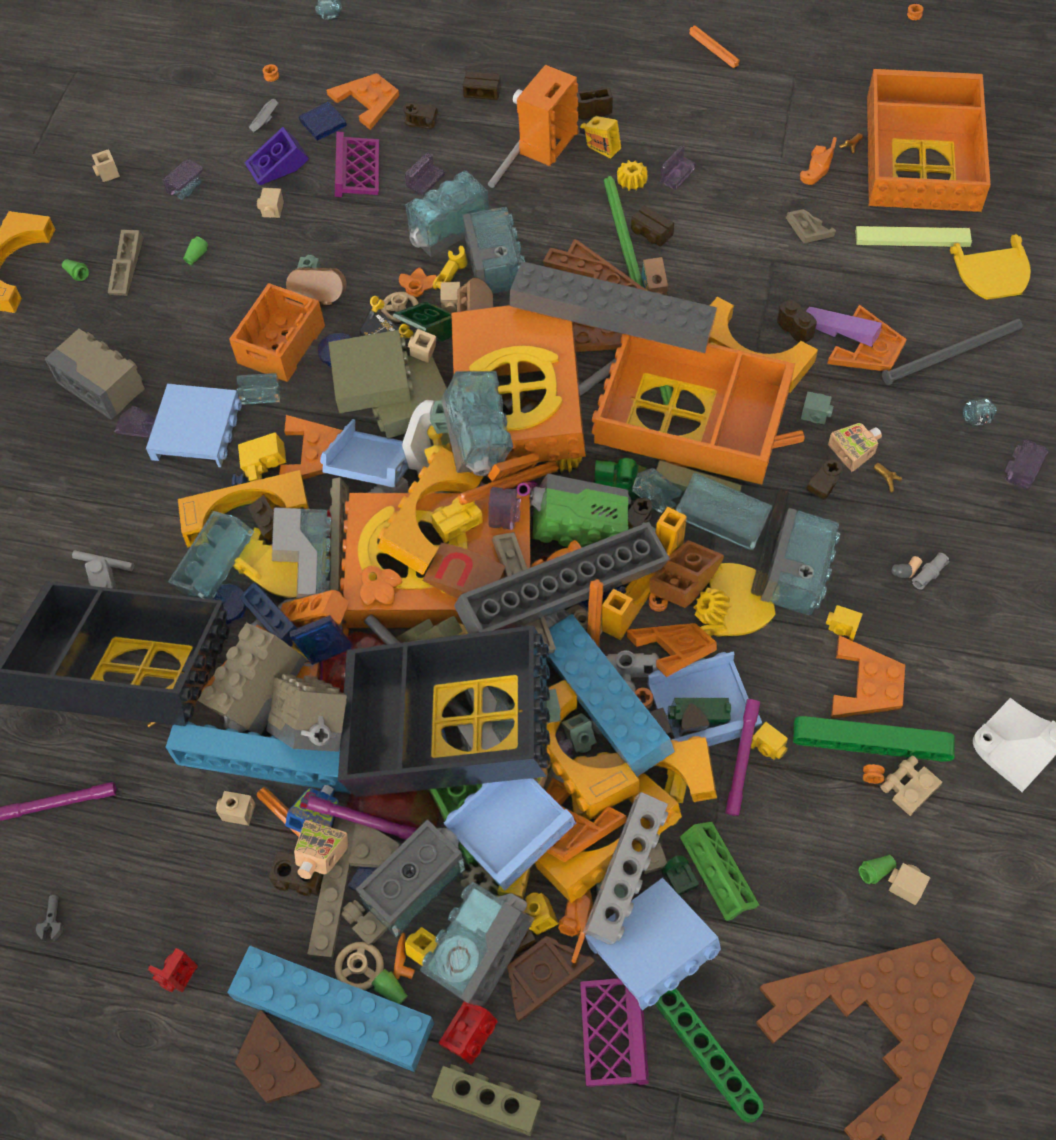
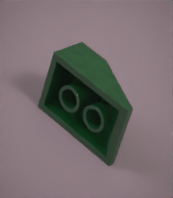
(428, 319)

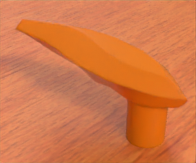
(399, 969)

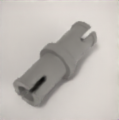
(930, 571)

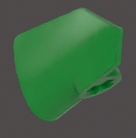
(615, 474)

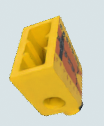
(602, 135)

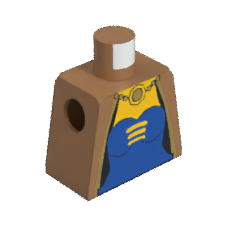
(654, 276)

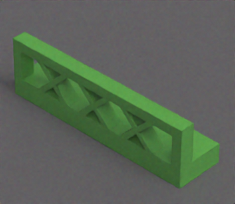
(715, 870)

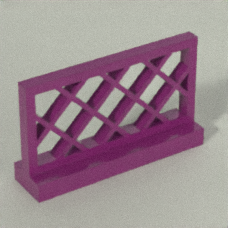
(343, 152)
(636, 1031)

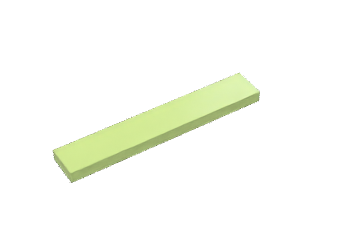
(912, 236)

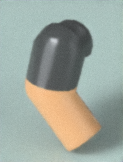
(907, 570)

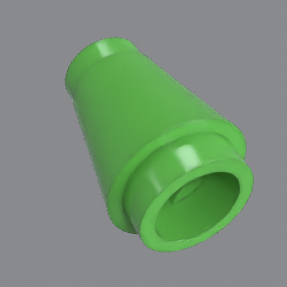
(195, 250)
(76, 270)
(876, 869)
(389, 987)

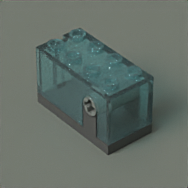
(493, 247)
(801, 562)

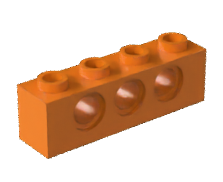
(315, 607)

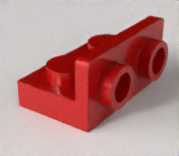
(176, 972)
(468, 1031)

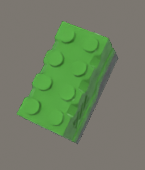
(577, 511)

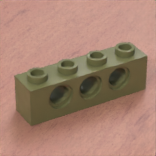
(521, 1121)

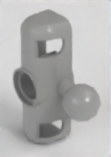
(636, 669)

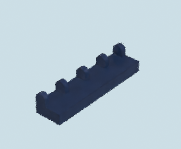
(268, 613)

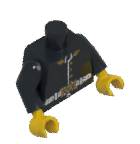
(378, 322)

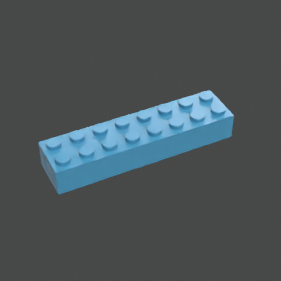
(607, 697)
(252, 756)
(331, 1008)

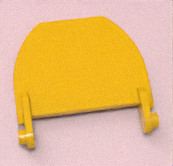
(994, 272)
(272, 576)
(747, 610)

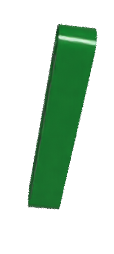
(874, 738)
(712, 1051)

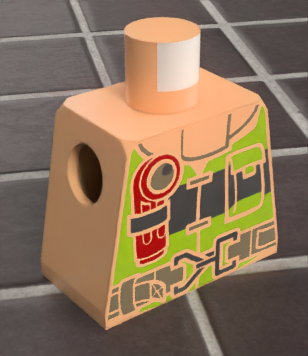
(854, 444)
(319, 848)

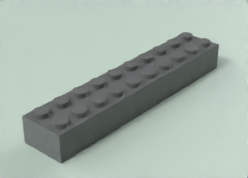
(613, 306)
(562, 581)

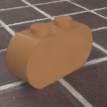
(317, 283)
(474, 296)

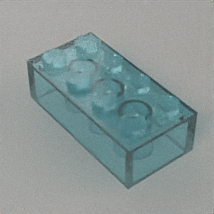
(724, 511)
(211, 556)

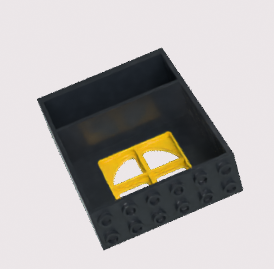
(77, 631)
(398, 702)

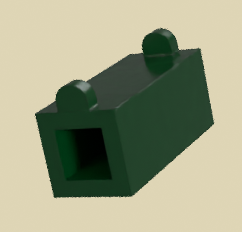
(715, 709)

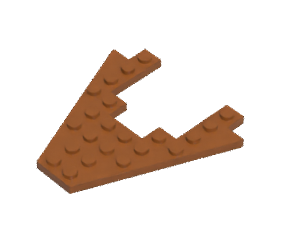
(585, 262)
(917, 997)

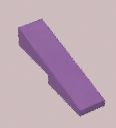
(850, 326)

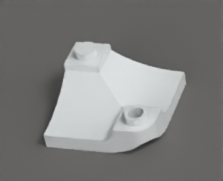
(416, 436)
(1018, 744)

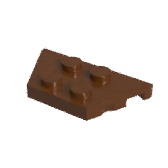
(542, 974)
(272, 1063)

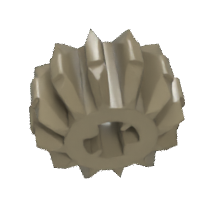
(478, 874)

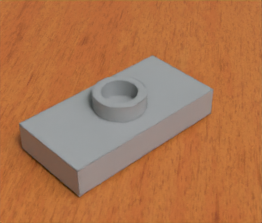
(264, 115)

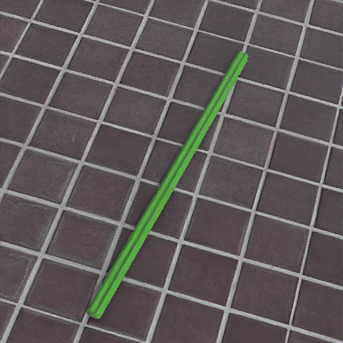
(628, 252)

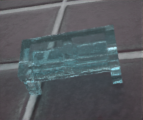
(258, 388)
(656, 488)

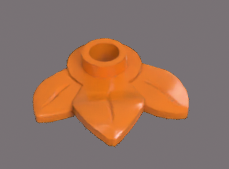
(416, 282)
(381, 588)

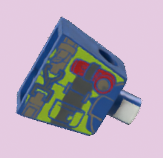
(298, 813)

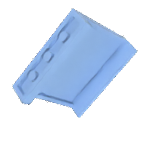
(194, 423)
(365, 457)
(705, 679)
(509, 826)
(659, 944)

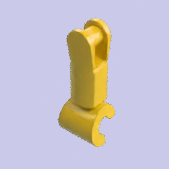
(453, 264)

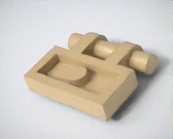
(916, 791)

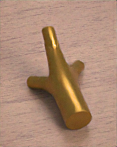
(852, 142)
(889, 476)

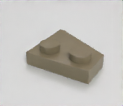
(808, 227)
(370, 847)

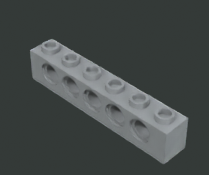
(597, 924)

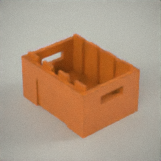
(547, 112)
(264, 328)

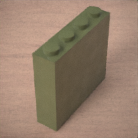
(370, 371)
(426, 386)

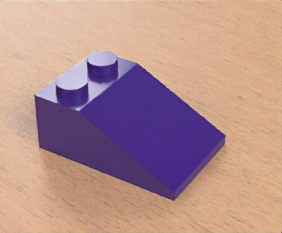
(276, 158)

